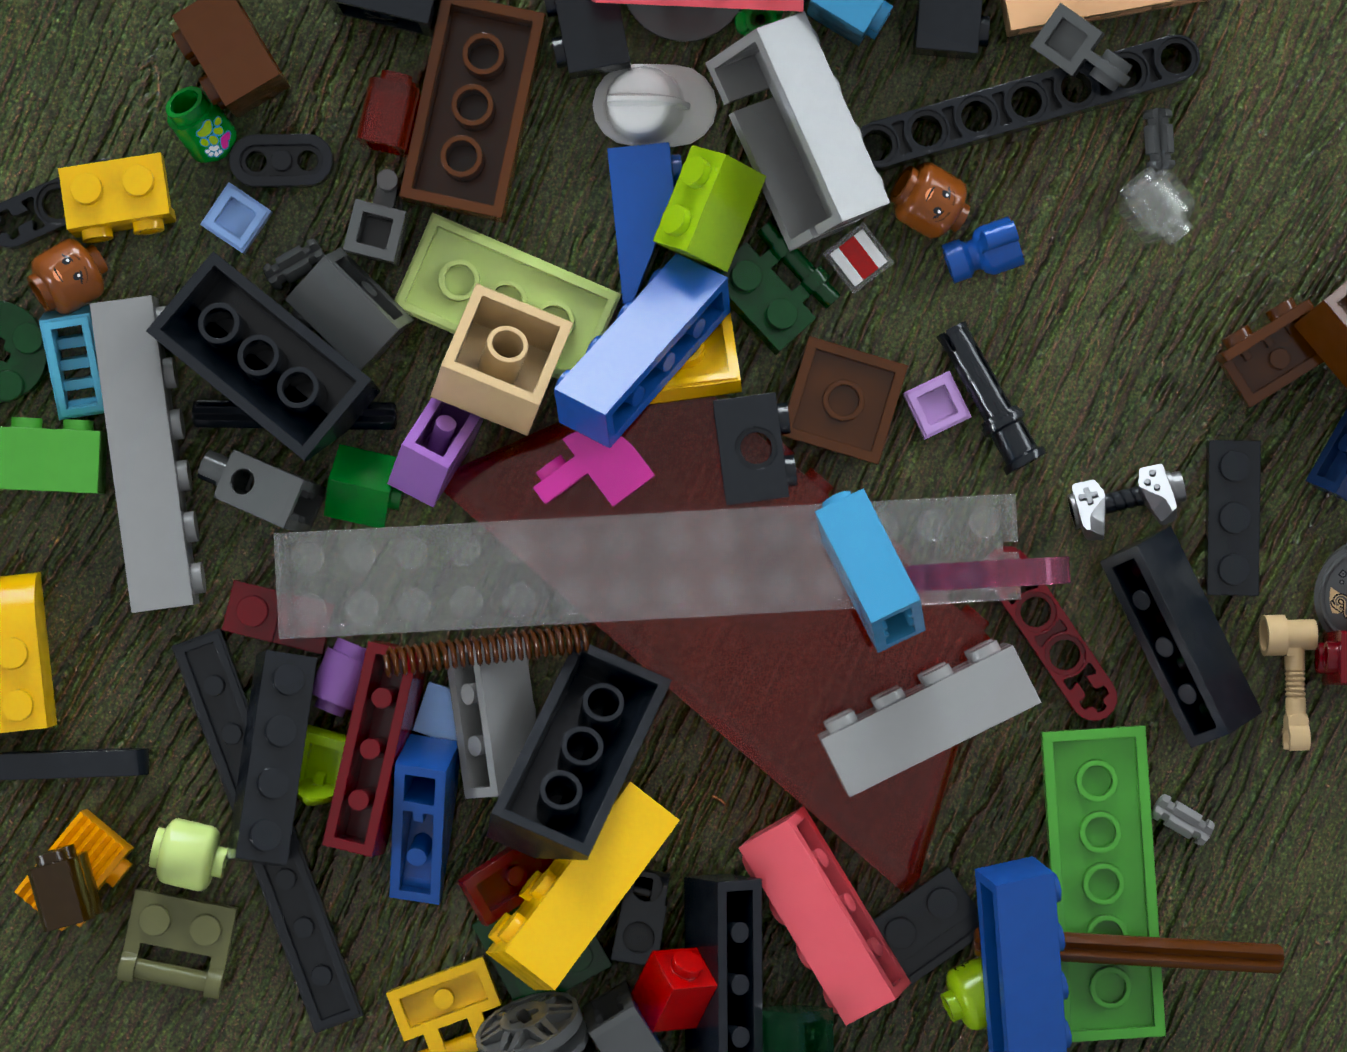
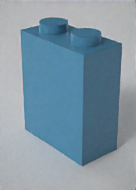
(870, 569)

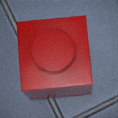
(674, 989)

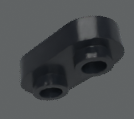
(282, 160)

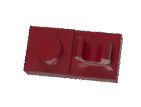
(255, 615)
(497, 883)

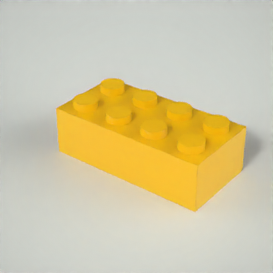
(577, 896)

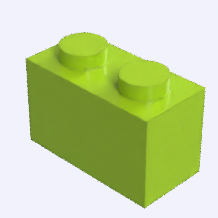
(709, 208)

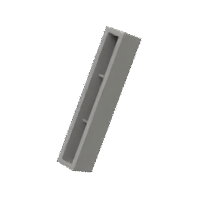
(146, 456)

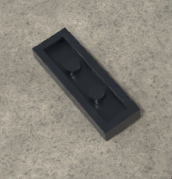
(1232, 517)

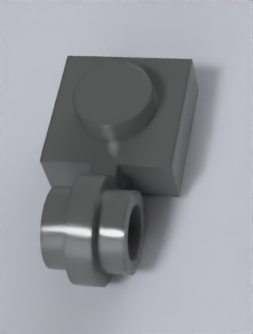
(1071, 42)

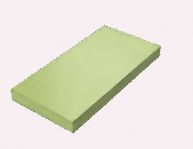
(456, 258)

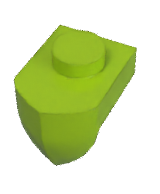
(320, 765)

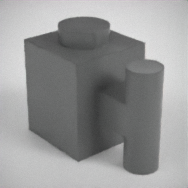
(378, 228)

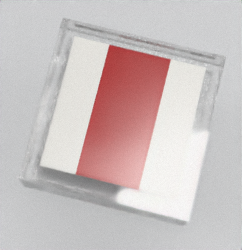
(858, 258)

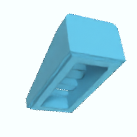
(57, 365)

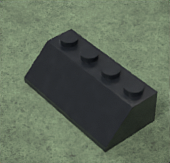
(263, 358)
(577, 756)

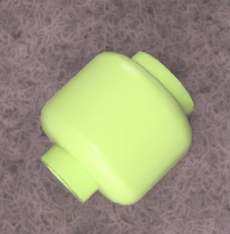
(188, 854)

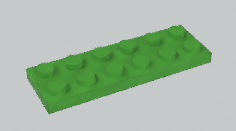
(1106, 873)

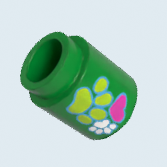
(200, 125)

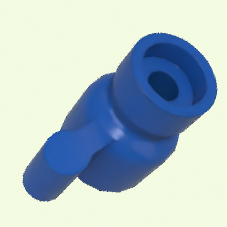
(991, 249)

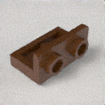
(1270, 356)

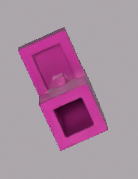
(614, 470)

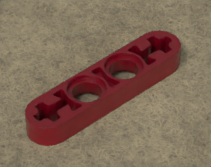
(1059, 628)

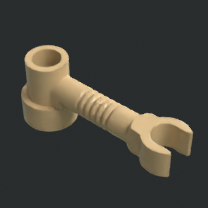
(1291, 640)

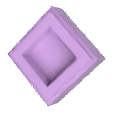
(936, 405)

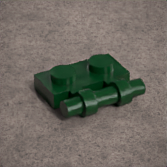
(765, 300)

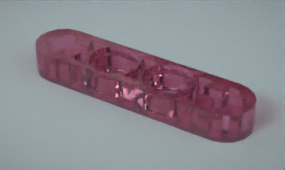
(990, 573)

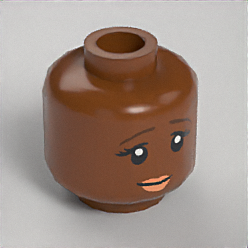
(930, 200)
(67, 276)

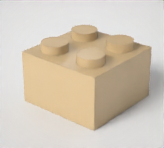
(501, 359)

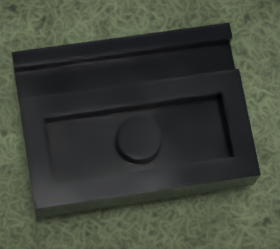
(929, 924)

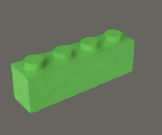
(53, 458)

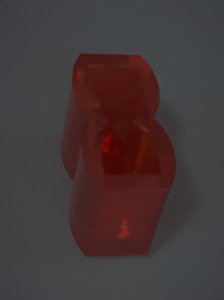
(389, 113)

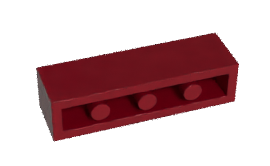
(376, 734)

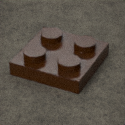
(844, 400)

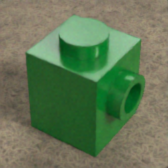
(360, 488)

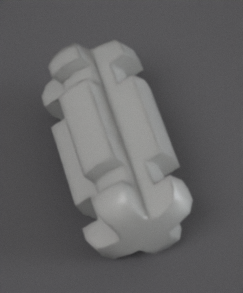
(1182, 819)

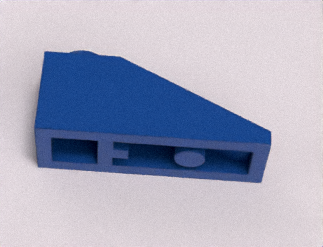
(640, 188)
(423, 817)

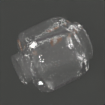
(1157, 206)

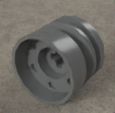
(536, 1024)

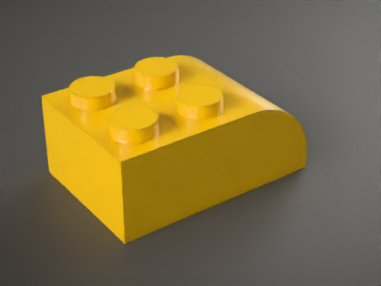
(25, 662)

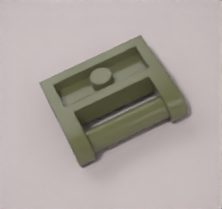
(182, 926)

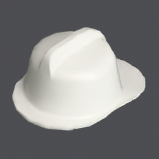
(654, 105)

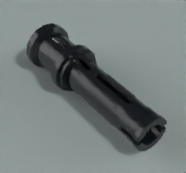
(1001, 419)

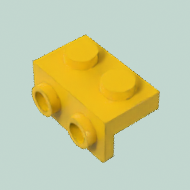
(116, 197)

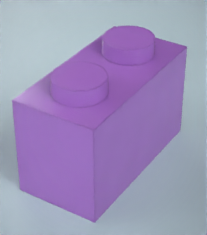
(434, 451)

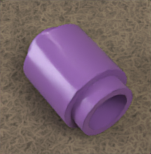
(338, 677)

